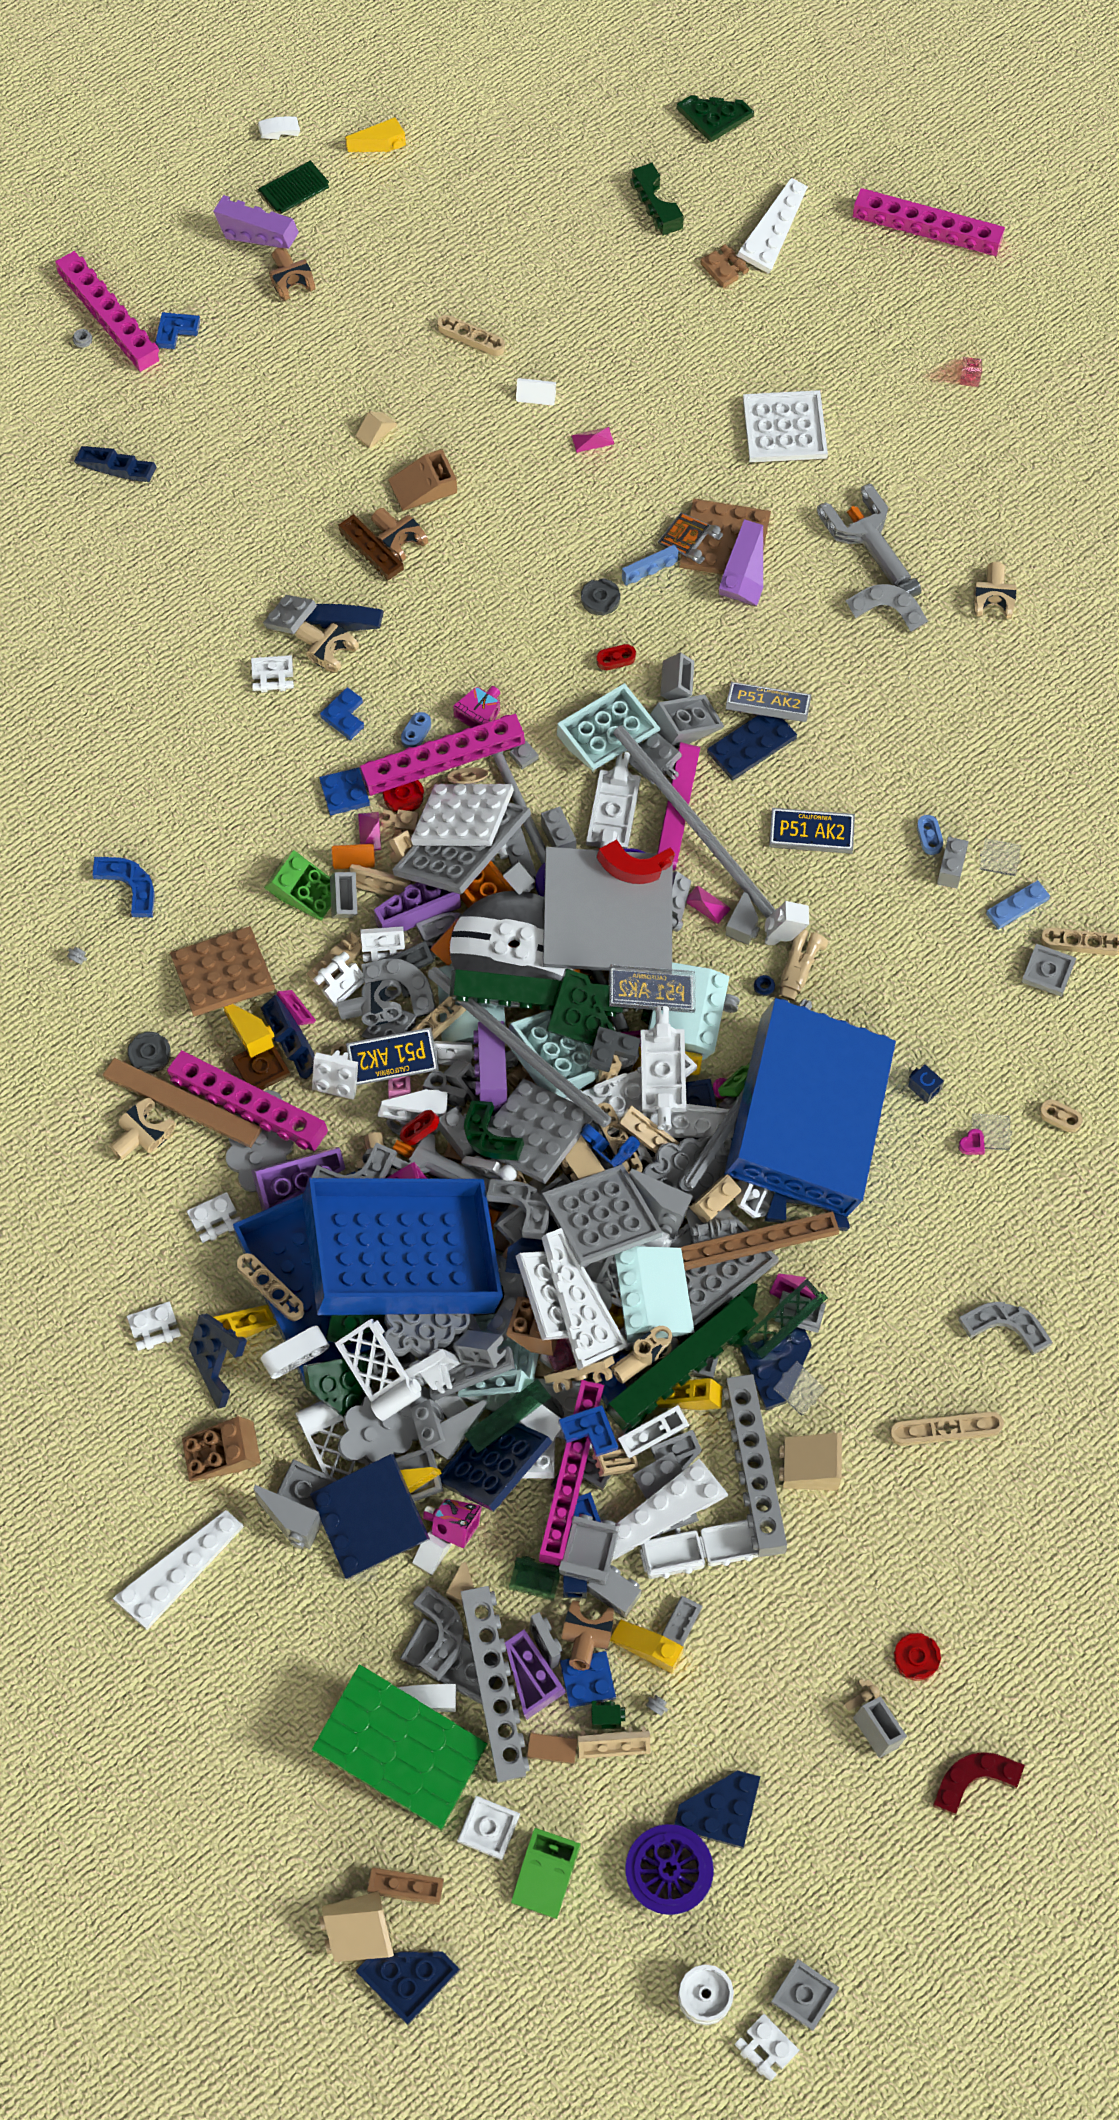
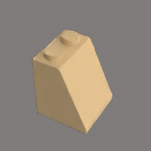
(811, 1462)
(356, 1929)

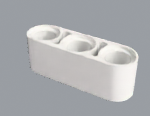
(294, 1352)

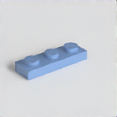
(650, 565)
(1018, 904)

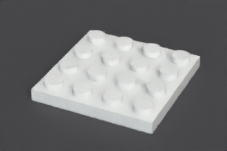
(785, 426)
(462, 815)

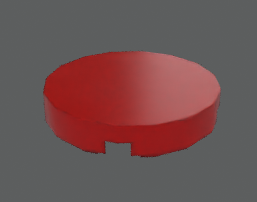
(404, 797)
(917, 1656)

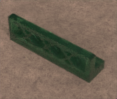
(786, 1328)
(508, 1415)

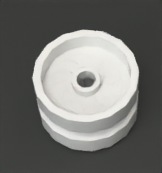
(703, 2010)

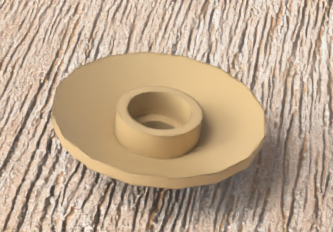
(467, 775)

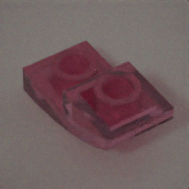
(562, 1356)

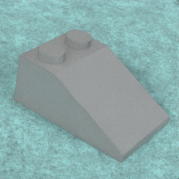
(686, 719)
(664, 1201)
(295, 1520)

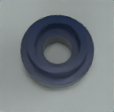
(764, 980)

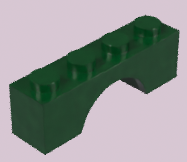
(665, 215)

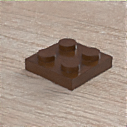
(261, 1069)

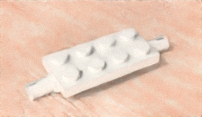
(614, 805)
(663, 1069)

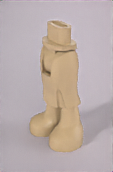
(799, 963)

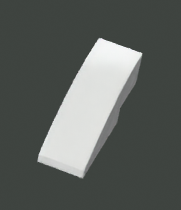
(436, 1696)

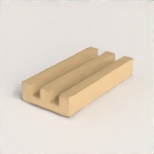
(618, 1469)

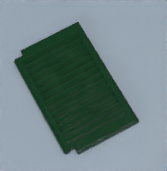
(294, 187)

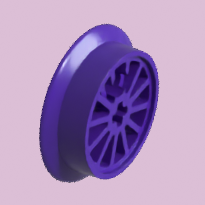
(664, 1837)

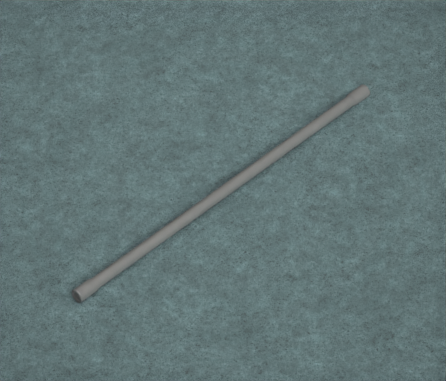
(619, 1021)

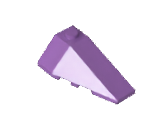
(744, 570)

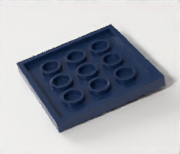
(495, 1470)
(369, 1516)

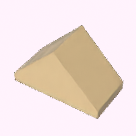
(374, 428)
(461, 1582)

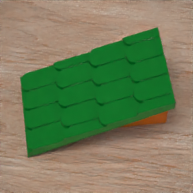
(400, 1747)

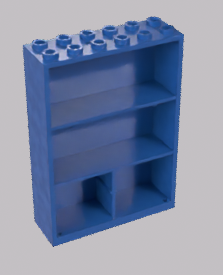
(811, 1107)

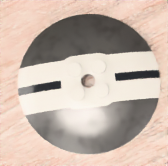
(487, 928)

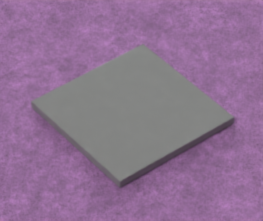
(601, 919)

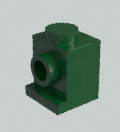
(607, 1715)

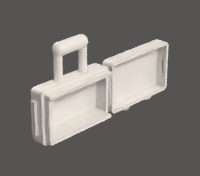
(687, 1550)

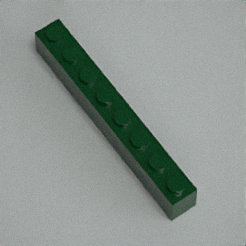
(516, 989)
(681, 1362)

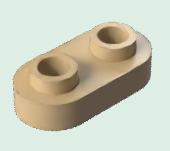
(1061, 1115)

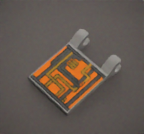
(687, 534)

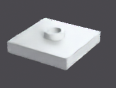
(488, 1827)

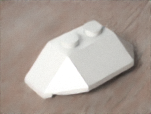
(753, 1199)

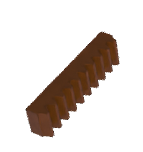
(371, 547)

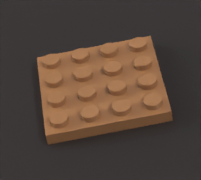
(729, 520)
(222, 971)

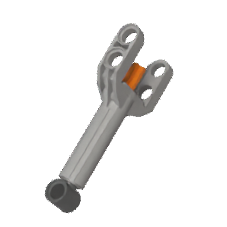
(868, 531)
(431, 1162)

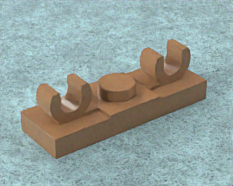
(406, 1886)

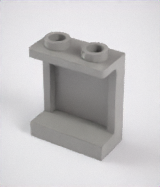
(589, 1549)

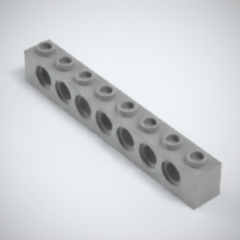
(765, 1543)
(471, 1601)

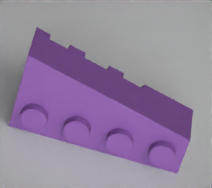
(254, 224)
(415, 905)
(490, 1067)
(289, 1178)

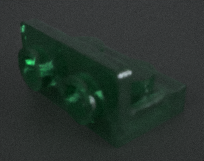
(535, 1578)

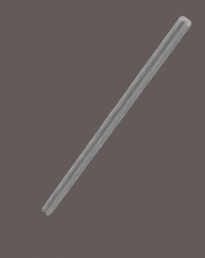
(694, 821)
(525, 1052)
(720, 1135)

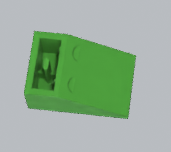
(301, 885)
(546, 1873)

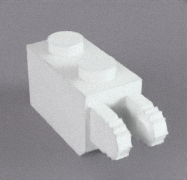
(786, 922)

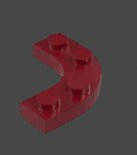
(973, 1768)

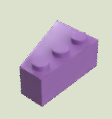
(532, 1674)

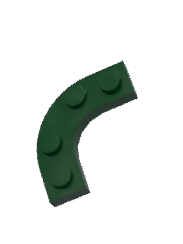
(483, 1140)

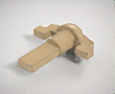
(872, 1692)

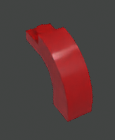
(631, 869)

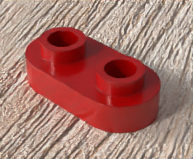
(615, 657)
(419, 1127)

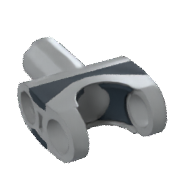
(373, 1003)

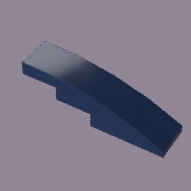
(119, 465)
(346, 616)
(289, 1035)

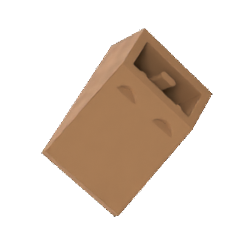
(424, 481)
(221, 1449)

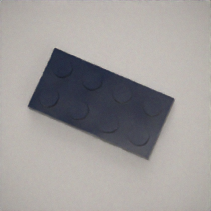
(751, 744)

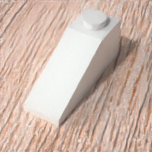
(411, 1105)
(654, 1431)

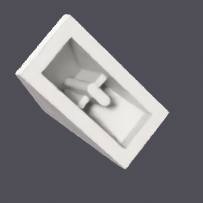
(431, 1553)

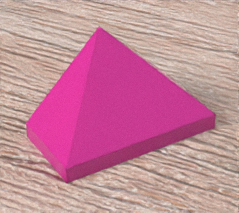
(592, 439)
(370, 829)
(707, 904)
(296, 1007)
(788, 1283)

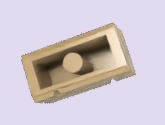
(715, 1198)

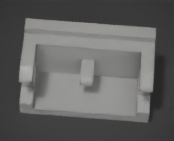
(812, 1322)
(479, 1348)

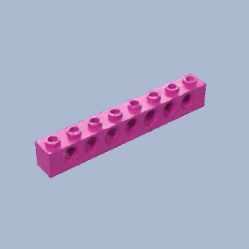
(928, 222)
(107, 311)
(435, 762)
(241, 1091)
(569, 1482)

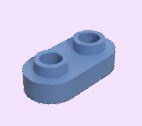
(417, 729)
(930, 836)

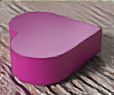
(973, 1143)

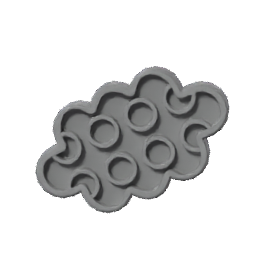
(266, 1150)
(675, 1162)
(422, 1332)
(376, 1438)

